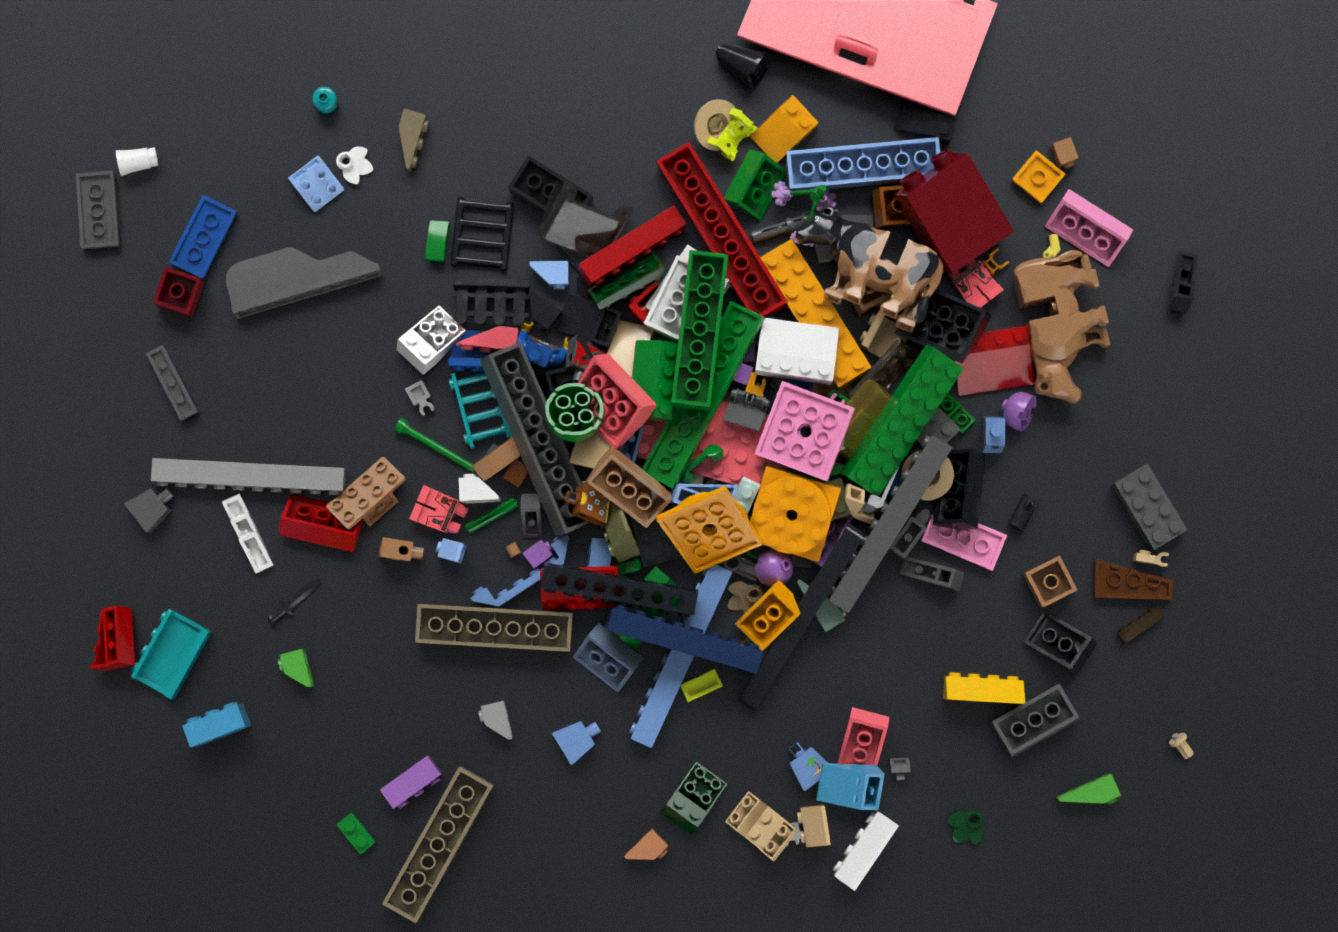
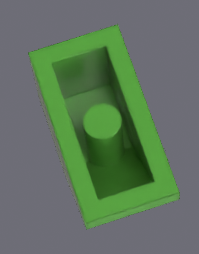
(296, 666)

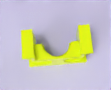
(736, 130)

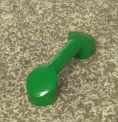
(713, 452)

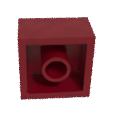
(178, 292)

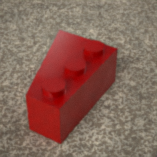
(115, 639)

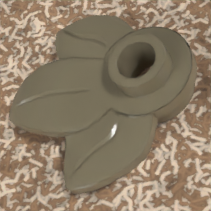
(741, 595)

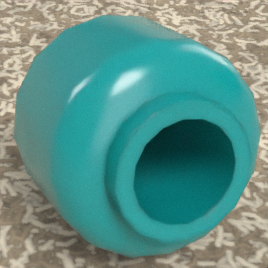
(328, 104)

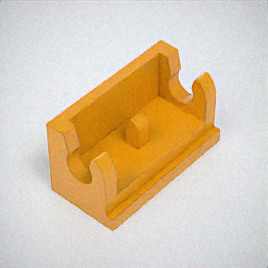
(756, 389)

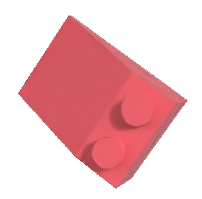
(863, 738)

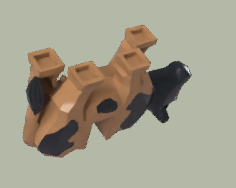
(859, 255)

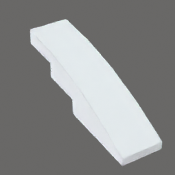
(247, 533)

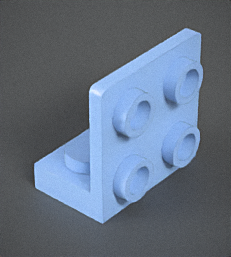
(316, 183)

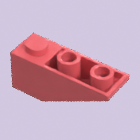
(493, 339)

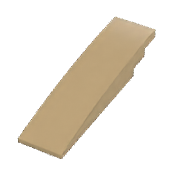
(622, 351)

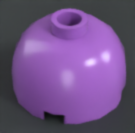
(1018, 410)
(773, 567)

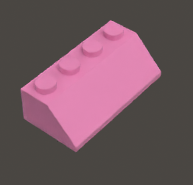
(1088, 228)

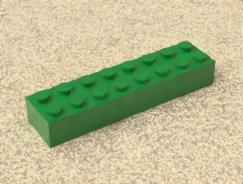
(699, 330)
(902, 420)

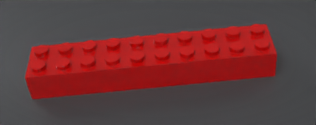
(721, 231)

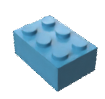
(216, 724)

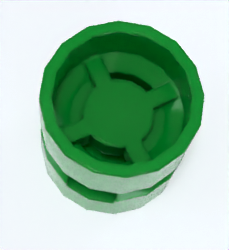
(629, 566)

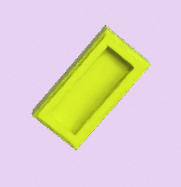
(701, 685)

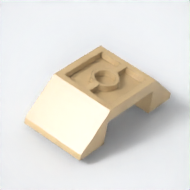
(761, 826)

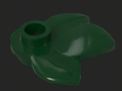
(964, 828)

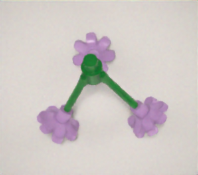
(820, 198)

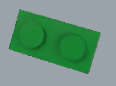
(356, 833)

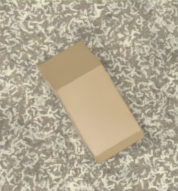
(855, 501)

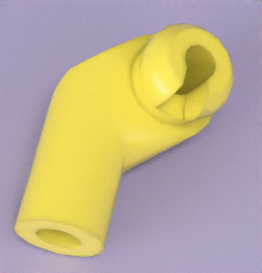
(1054, 248)

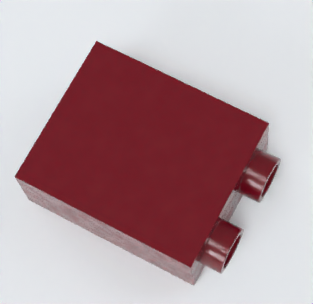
(953, 210)

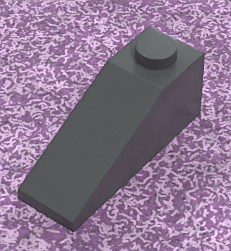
(932, 573)

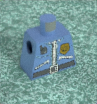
(993, 434)

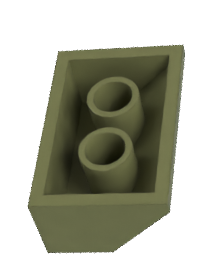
(619, 534)

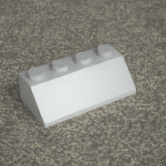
(865, 850)

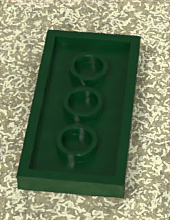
(627, 281)

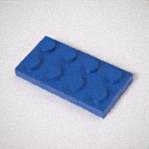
(203, 237)

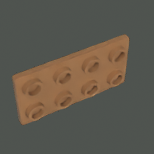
(368, 495)

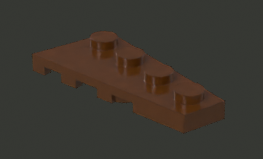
(1126, 583)

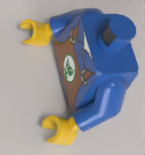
(541, 351)

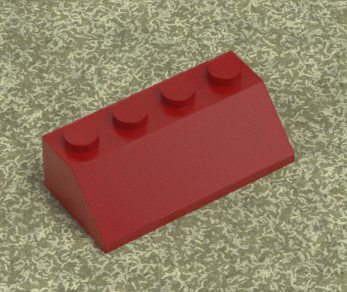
(314, 523)
(558, 601)

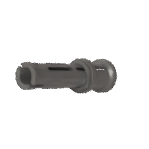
(789, 226)

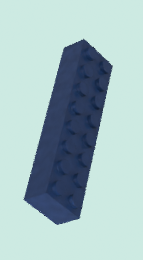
(688, 641)

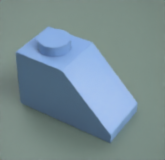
(552, 272)
(451, 550)

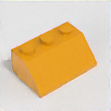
(769, 615)

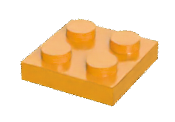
(1038, 177)

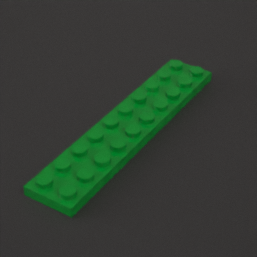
(685, 430)

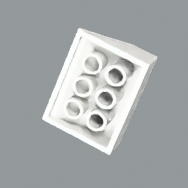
(667, 308)
(797, 351)

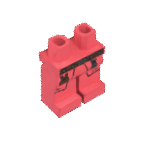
(975, 284)
(444, 512)

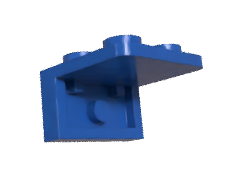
(466, 359)

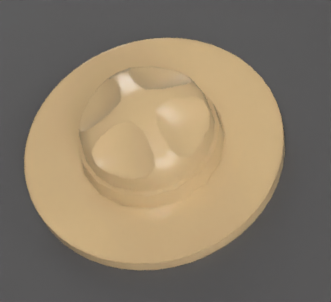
(712, 121)
(940, 483)

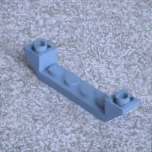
(484, 595)

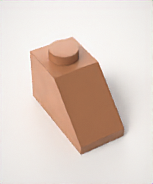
(648, 847)

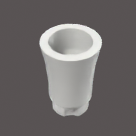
(136, 160)

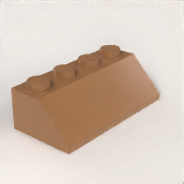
(629, 487)

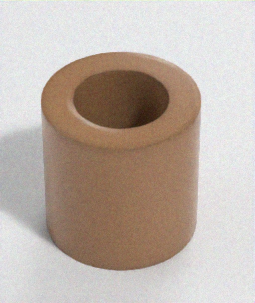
(513, 550)

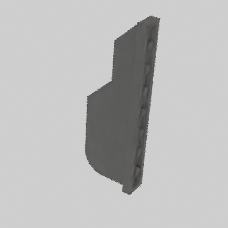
(291, 277)

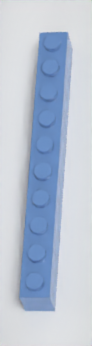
(677, 663)

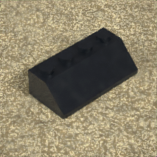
(961, 503)

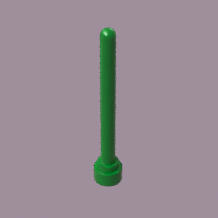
(404, 428)

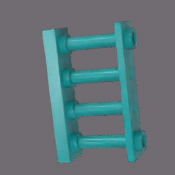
(469, 437)

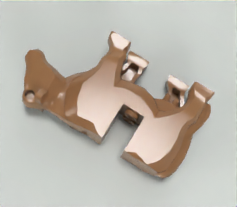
(1067, 330)

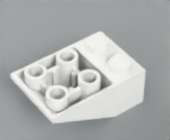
(429, 339)

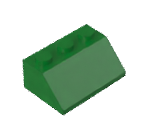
(754, 184)

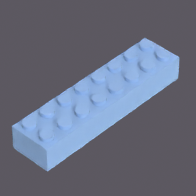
(859, 164)

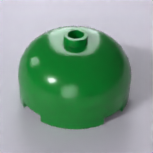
(567, 406)

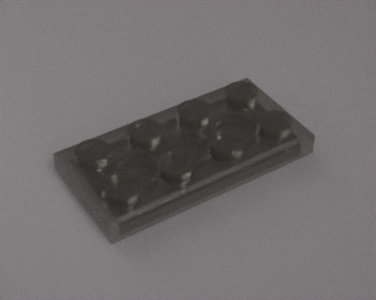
(889, 366)

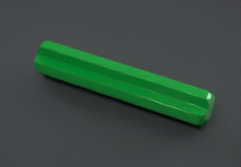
(491, 515)

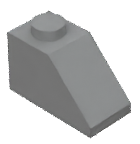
(496, 718)

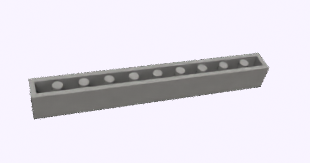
(248, 475)

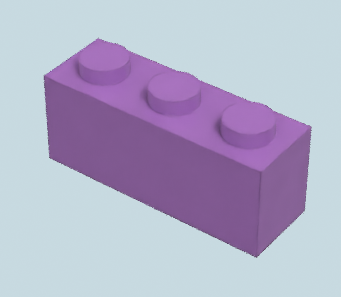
(411, 782)

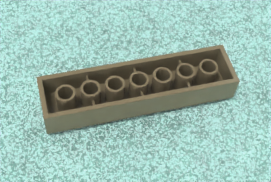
(494, 627)
(438, 844)

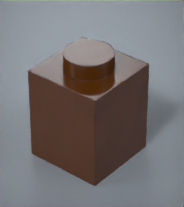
(516, 473)

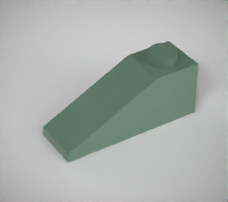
(828, 614)

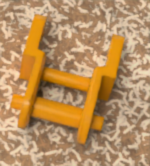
(997, 266)

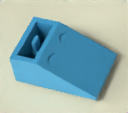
(851, 785)

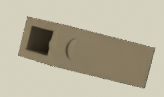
(411, 132)

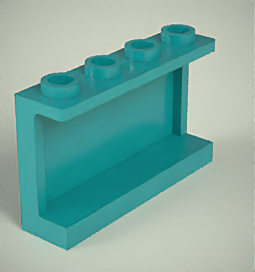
(170, 653)

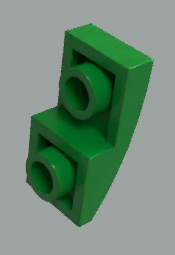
(437, 241)
(957, 414)

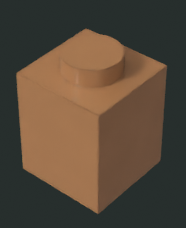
(1064, 153)

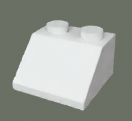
(474, 490)

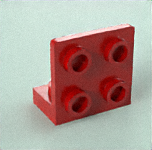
(635, 310)

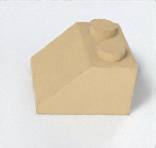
(815, 826)

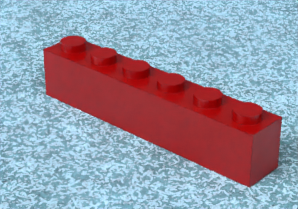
(631, 246)

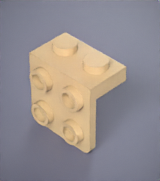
(880, 335)

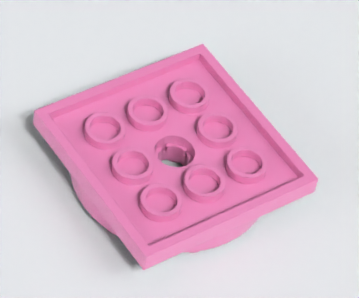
(782, 433)

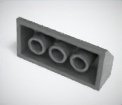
(1035, 721)

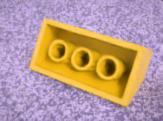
(984, 689)

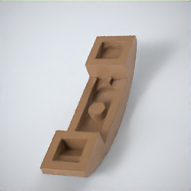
(497, 459)

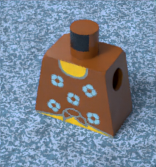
(589, 504)

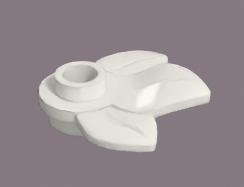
(357, 164)

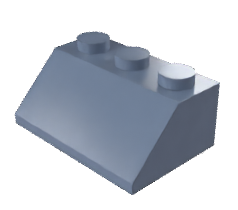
(608, 657)

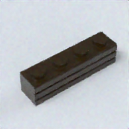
(1140, 625)

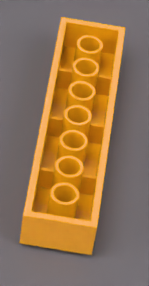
(808, 306)

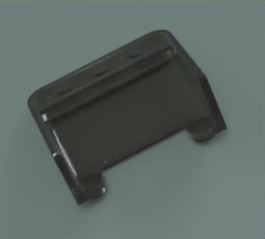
(579, 225)

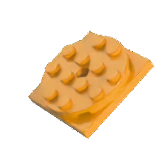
(814, 507)
(704, 545)

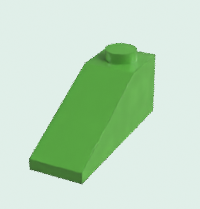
(1096, 791)

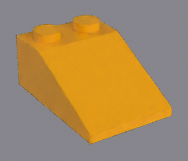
(784, 129)

